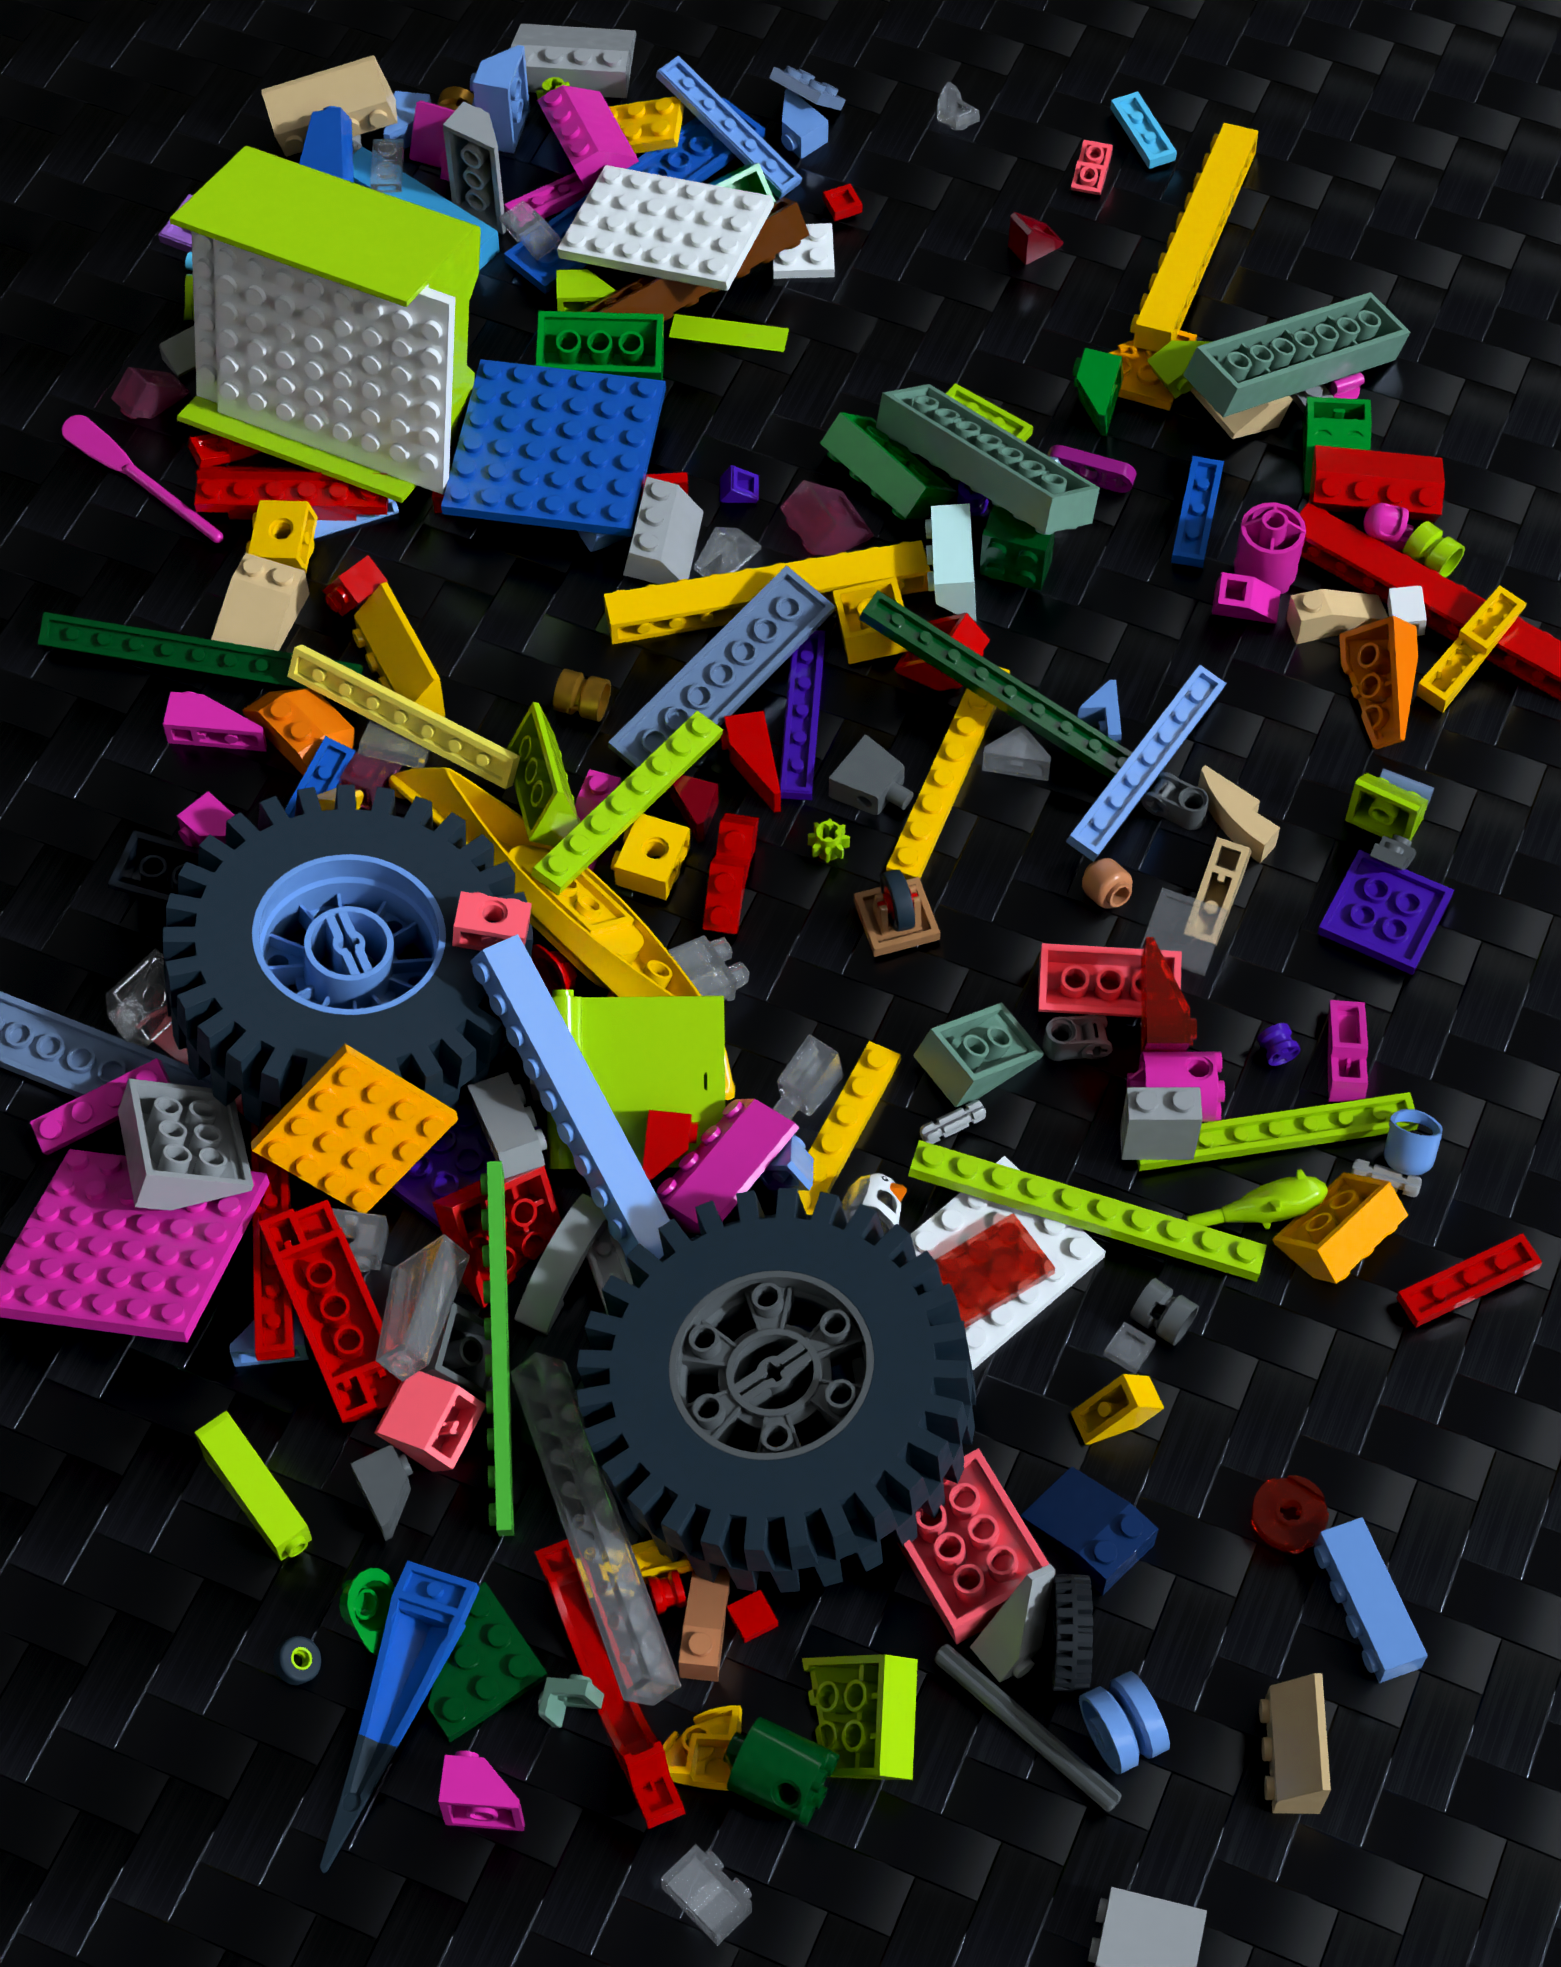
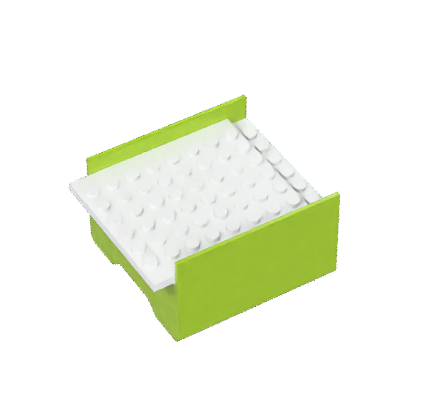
(330, 323)

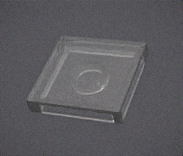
(391, 747)
(1188, 927)

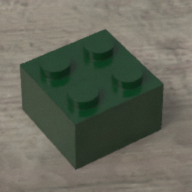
(1015, 550)

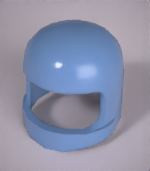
(1409, 1151)

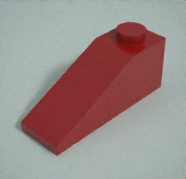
(752, 755)

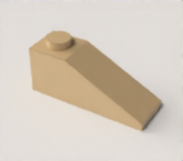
(1331, 612)
(1224, 874)

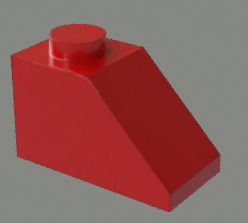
(667, 1140)

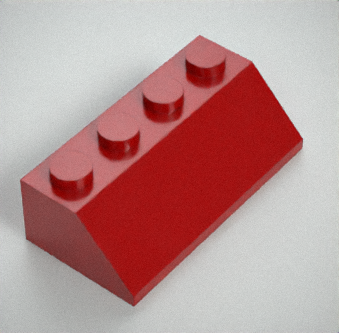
(1358, 478)

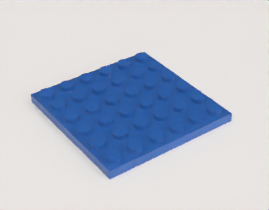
(554, 448)

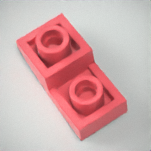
(1092, 167)

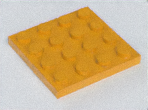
(354, 1129)

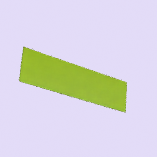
(729, 333)

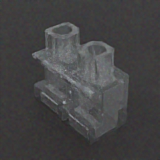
(706, 967)

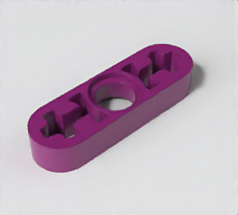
(1110, 473)

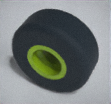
(285, 1664)

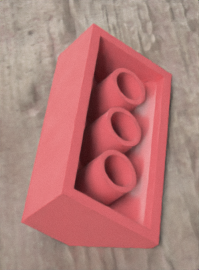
(1094, 979)

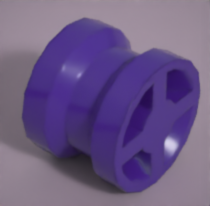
(977, 501)
(1278, 1044)

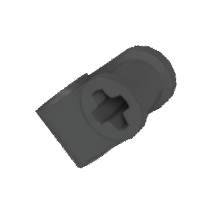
(1175, 801)
(1079, 1038)

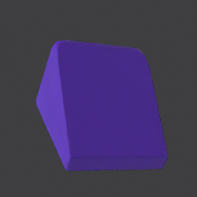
(739, 486)

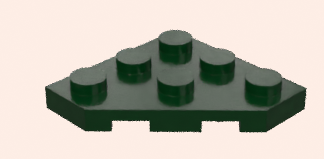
(484, 1669)

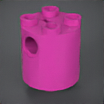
(1270, 544)
(1184, 1070)

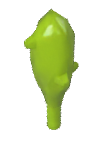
(1269, 1203)

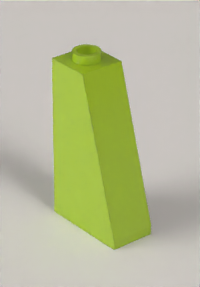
(253, 1486)

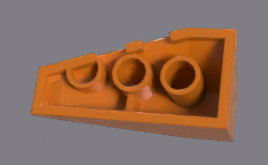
(1382, 671)

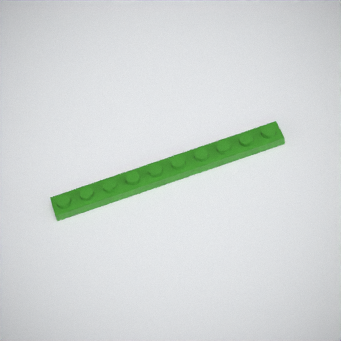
(497, 1364)

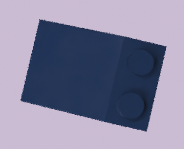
(1091, 1528)

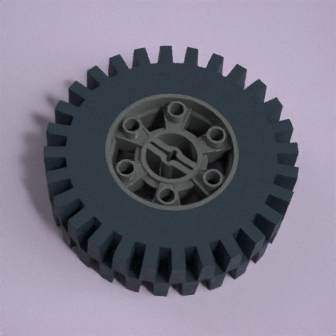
(729, 1314)

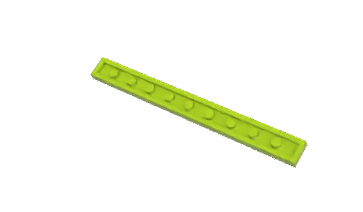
(1087, 1210)

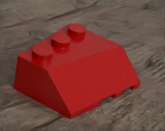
(529, 1218)

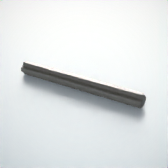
(1027, 1728)

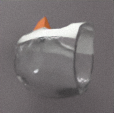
(876, 1193)

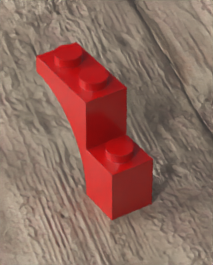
(729, 872)

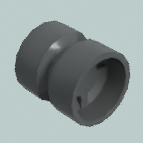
(1174, 1319)

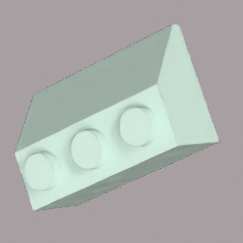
(951, 558)

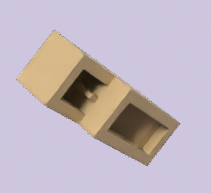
(1238, 814)

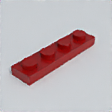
(1469, 1280)

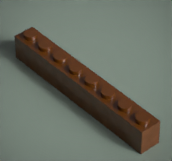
(656, 295)

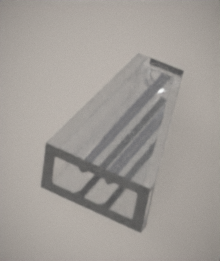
(419, 1305)

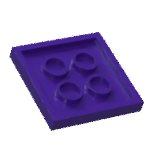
(1385, 912)

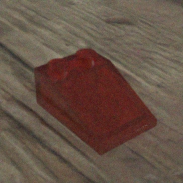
(1164, 1009)

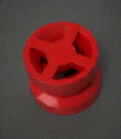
(667, 1592)

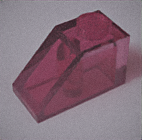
(147, 392)
(367, 775)

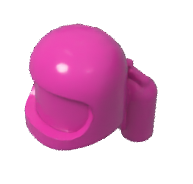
(1388, 524)

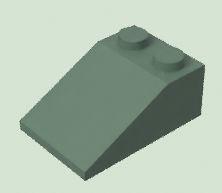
(976, 1053)

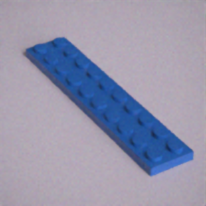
(694, 159)

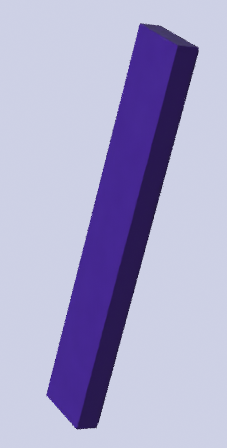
(802, 719)

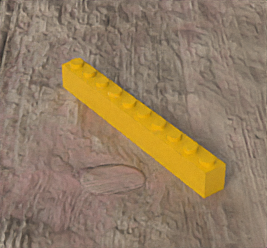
(1195, 239)
(720, 597)

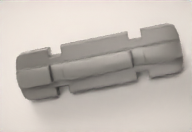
(953, 1122)
(1409, 1185)

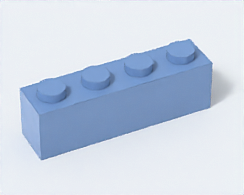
(1369, 1600)

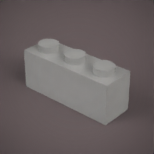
(508, 1124)

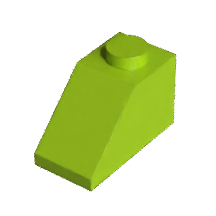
(579, 289)

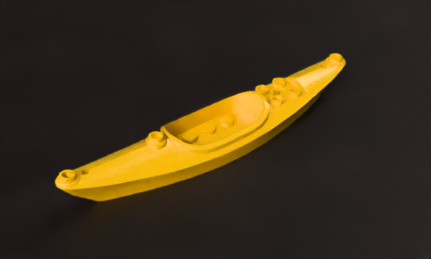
(583, 921)

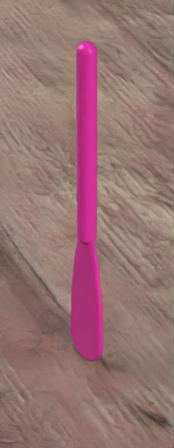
(101, 447)

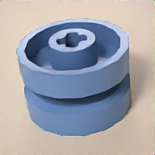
(1124, 1722)

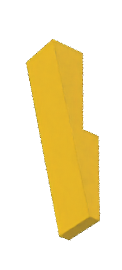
(1470, 648)

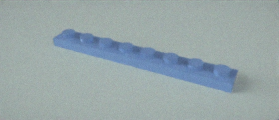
(1145, 763)

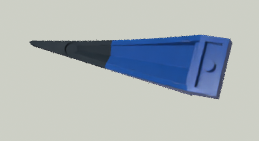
(418, 1637)

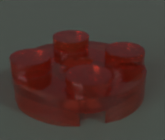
(1292, 1534)

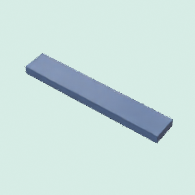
(728, 125)

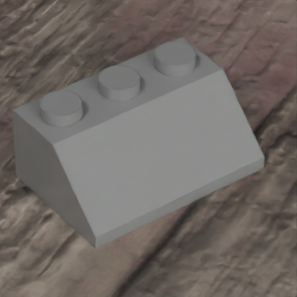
(663, 534)

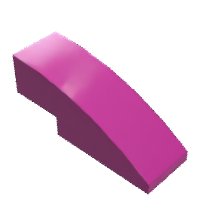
(1347, 1051)

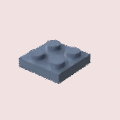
(805, 86)

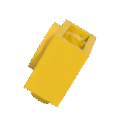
(281, 519)
(644, 840)

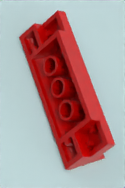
(240, 489)
(332, 1307)

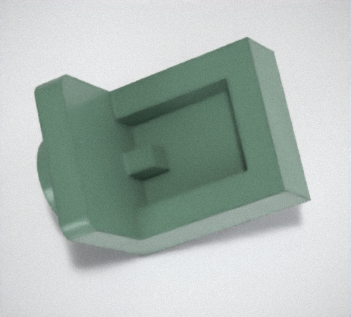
(564, 1693)

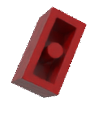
(354, 586)

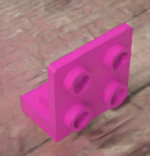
(428, 136)

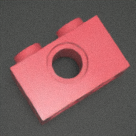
(475, 910)

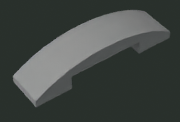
(560, 1264)

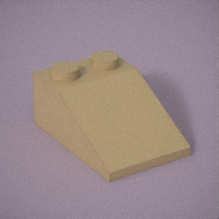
(261, 603)

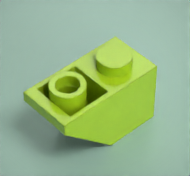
(1171, 364)

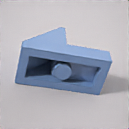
(1103, 711)

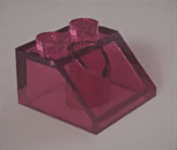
(824, 519)

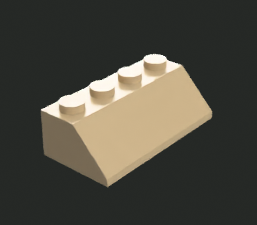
(354, 87)

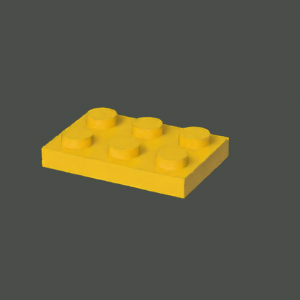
(651, 123)

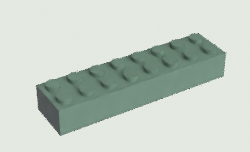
(1295, 354)
(988, 459)

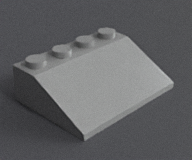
(581, 55)
(181, 1145)

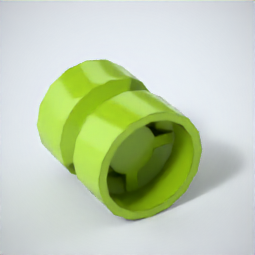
(1433, 550)

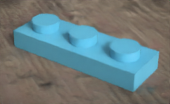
(1143, 130)

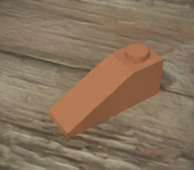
(704, 1627)

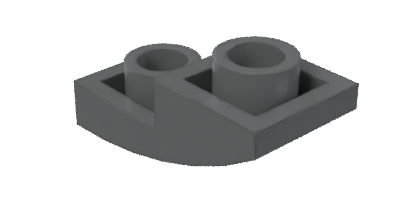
(1394, 851)

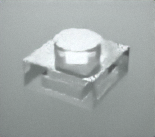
(1129, 1348)

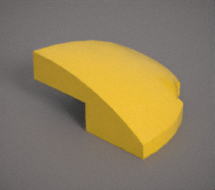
(699, 1752)

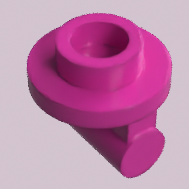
(1347, 387)

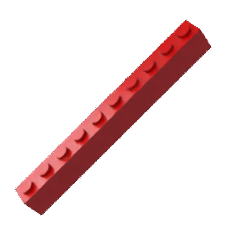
(1448, 606)

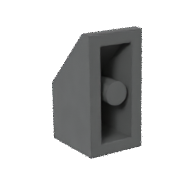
(384, 1486)

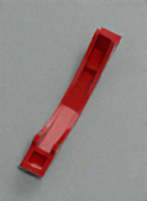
(631, 1738)

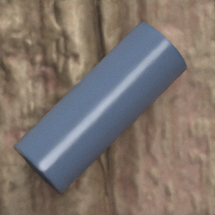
(1408, 784)

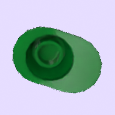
(366, 1605)

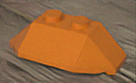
(298, 723)

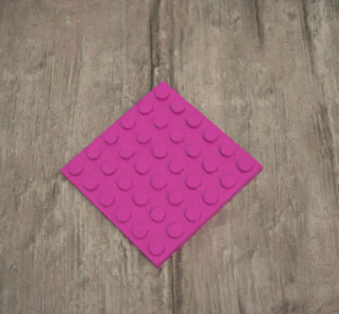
(118, 1266)

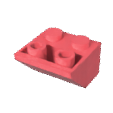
(430, 1420)

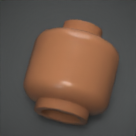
(1107, 883)

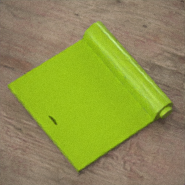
(647, 1058)

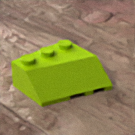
(866, 1713)

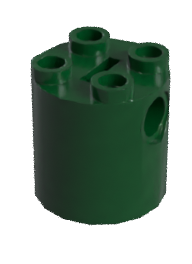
(779, 1770)

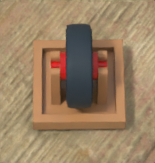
(896, 914)

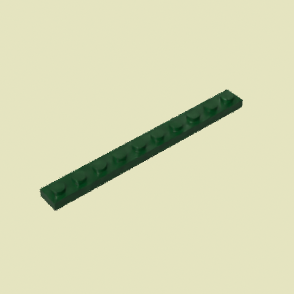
(170, 650)
(995, 685)

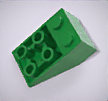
(1334, 424)

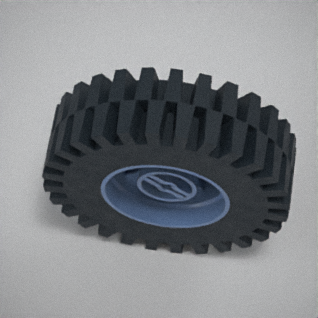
(358, 891)

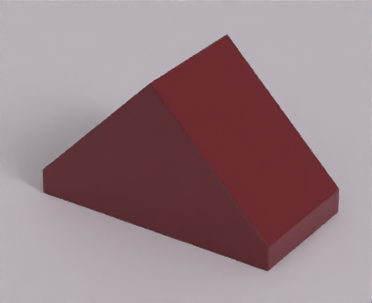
(1031, 238)
(696, 803)

